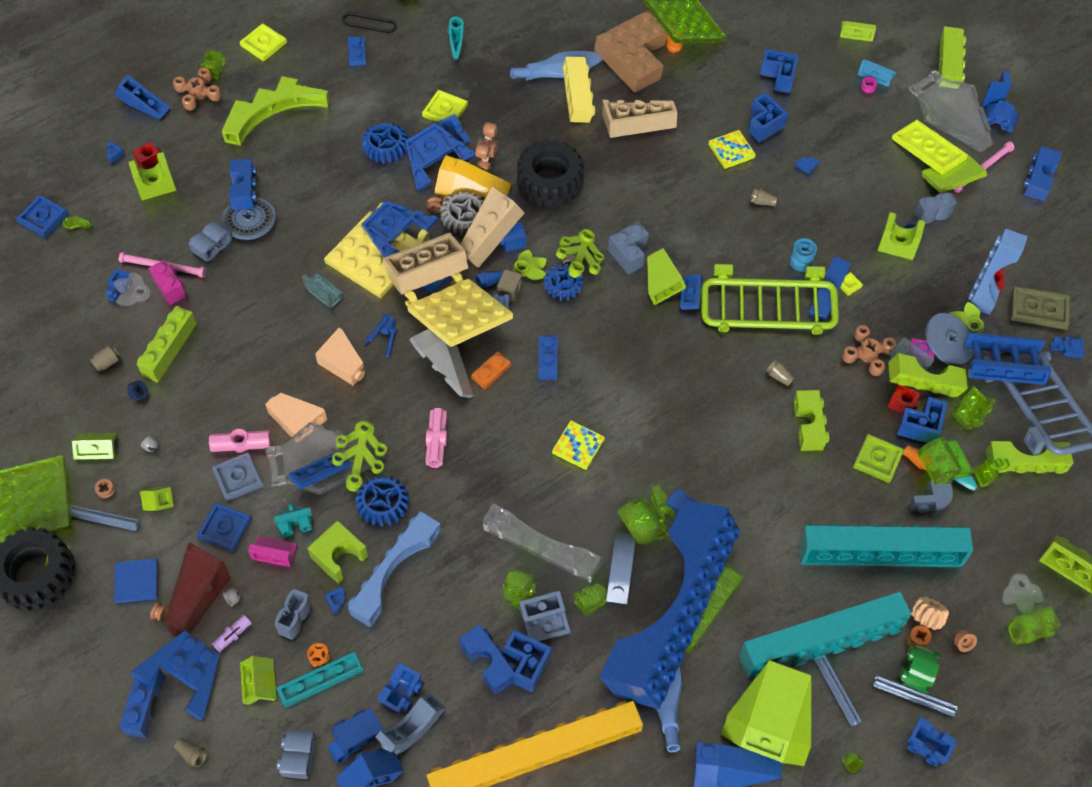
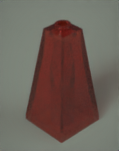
(196, 588)

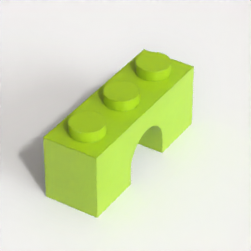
(810, 405)

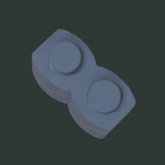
(936, 207)
(210, 241)
(296, 610)
(297, 754)

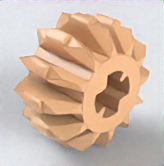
(930, 613)

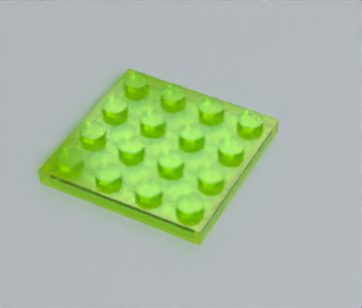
(685, 21)
(34, 497)

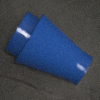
(488, 278)

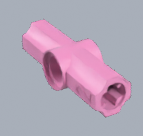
(436, 438)
(229, 442)

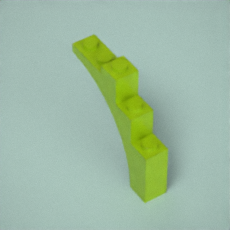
(288, 95)

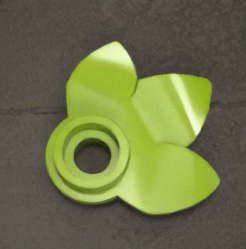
(532, 266)
(970, 316)

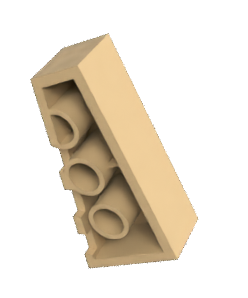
(638, 117)
(490, 226)

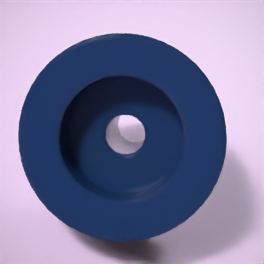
(137, 390)

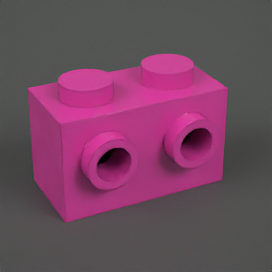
(167, 282)

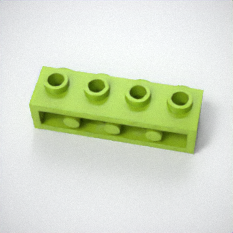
(952, 54)
(166, 343)

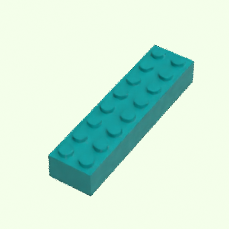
(885, 545)
(826, 634)

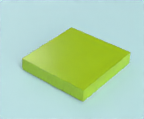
(878, 458)

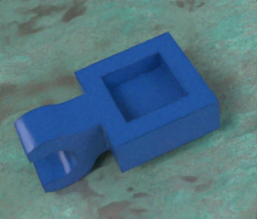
(111, 290)
(1069, 345)

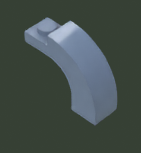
(621, 568)
(412, 726)

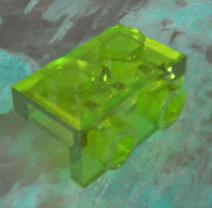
(973, 408)

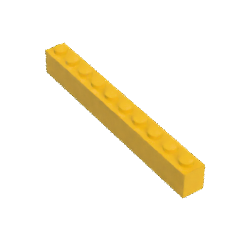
(541, 749)

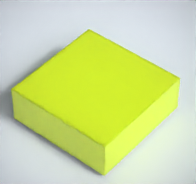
(851, 284)

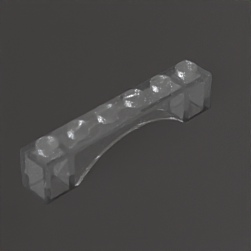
(567, 557)

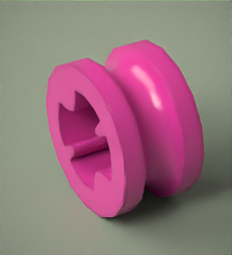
(869, 88)

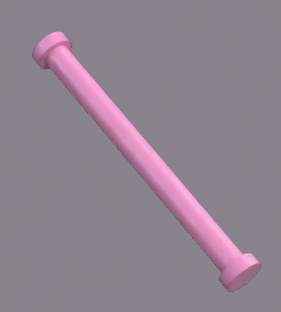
(1008, 147)
(123, 257)

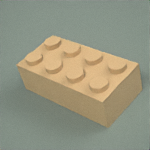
(425, 263)

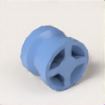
(504, 300)

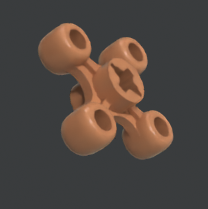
(197, 88)
(487, 147)
(869, 350)

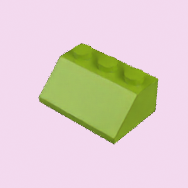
(1069, 562)

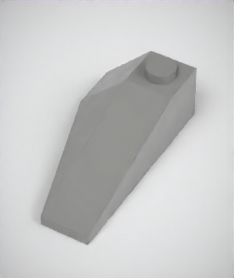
(445, 360)

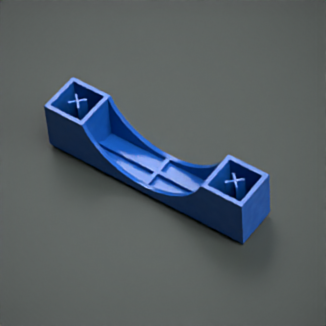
(647, 662)

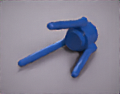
(385, 326)

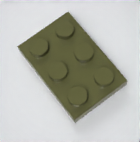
(1040, 307)

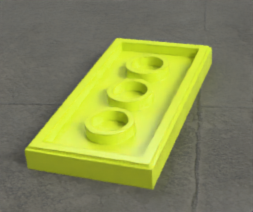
(929, 147)

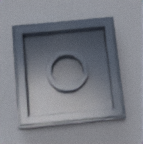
(237, 476)

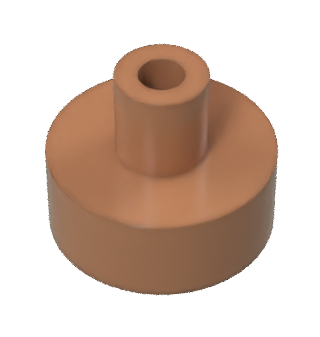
(965, 640)

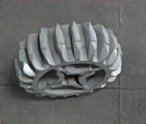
(460, 207)

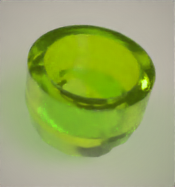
(857, 765)

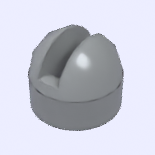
(150, 443)
(231, 596)

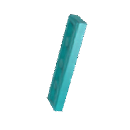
(319, 679)

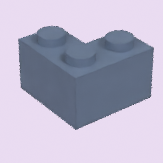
(627, 247)

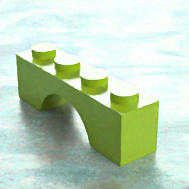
(907, 371)
(1026, 463)

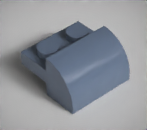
(544, 617)

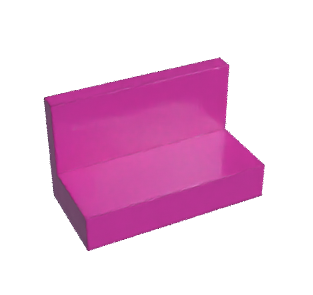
(273, 551)

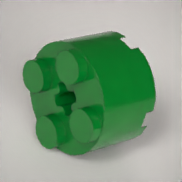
(920, 668)

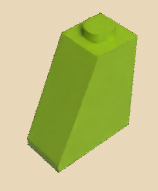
(662, 277)

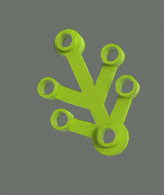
(585, 238)
(359, 451)

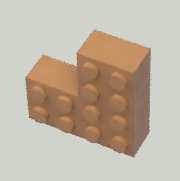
(629, 50)

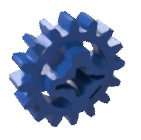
(563, 283)

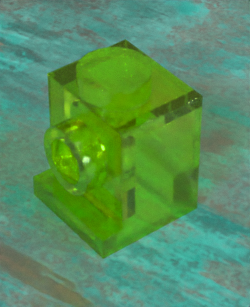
(214, 62)
(590, 598)

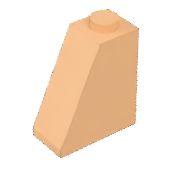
(341, 358)
(294, 413)

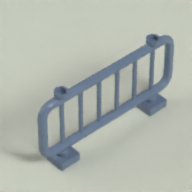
(1036, 435)

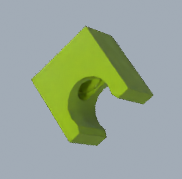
(153, 181)
(899, 240)
(331, 545)

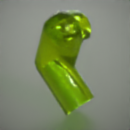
(76, 221)

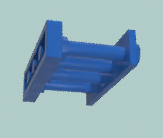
(1006, 371)

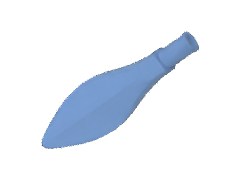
(553, 65)
(669, 713)

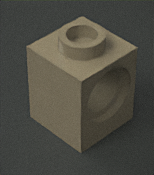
(510, 284)

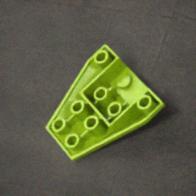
(774, 715)

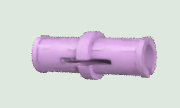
(219, 644)

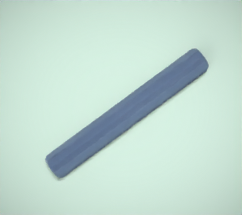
(104, 518)
(839, 691)
(914, 695)

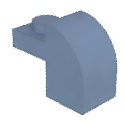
(936, 500)

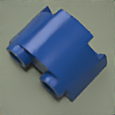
(1003, 114)
(453, 127)
(401, 689)
(931, 743)

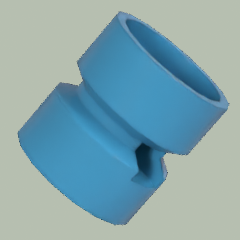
(803, 254)

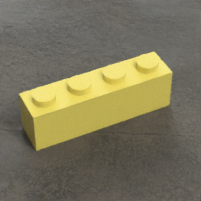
(578, 89)

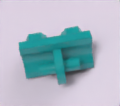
(293, 517)

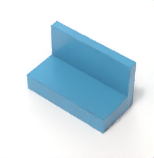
(880, 73)

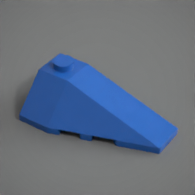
(732, 766)

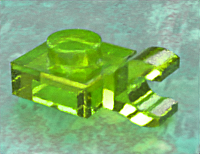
(988, 471)
(659, 500)

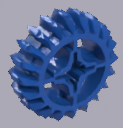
(384, 142)
(386, 490)

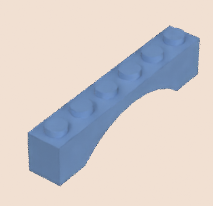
(1007, 251)
(418, 536)

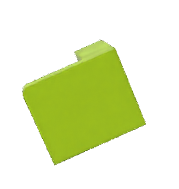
(156, 498)

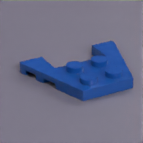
(429, 147)
(390, 221)
(190, 663)

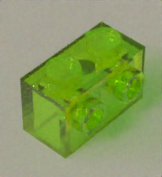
(518, 587)
(1033, 625)

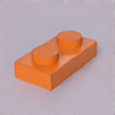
(491, 370)

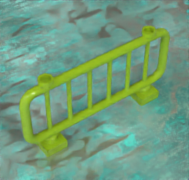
(812, 278)

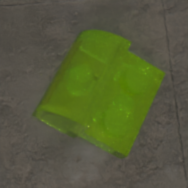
(944, 461)
(642, 521)

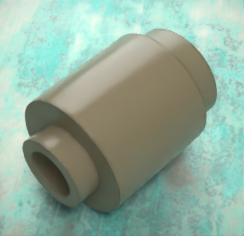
(105, 358)

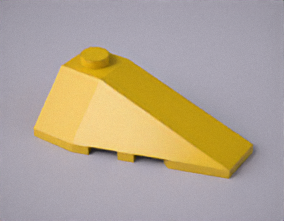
(462, 176)

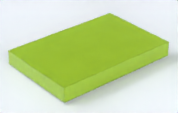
(959, 175)

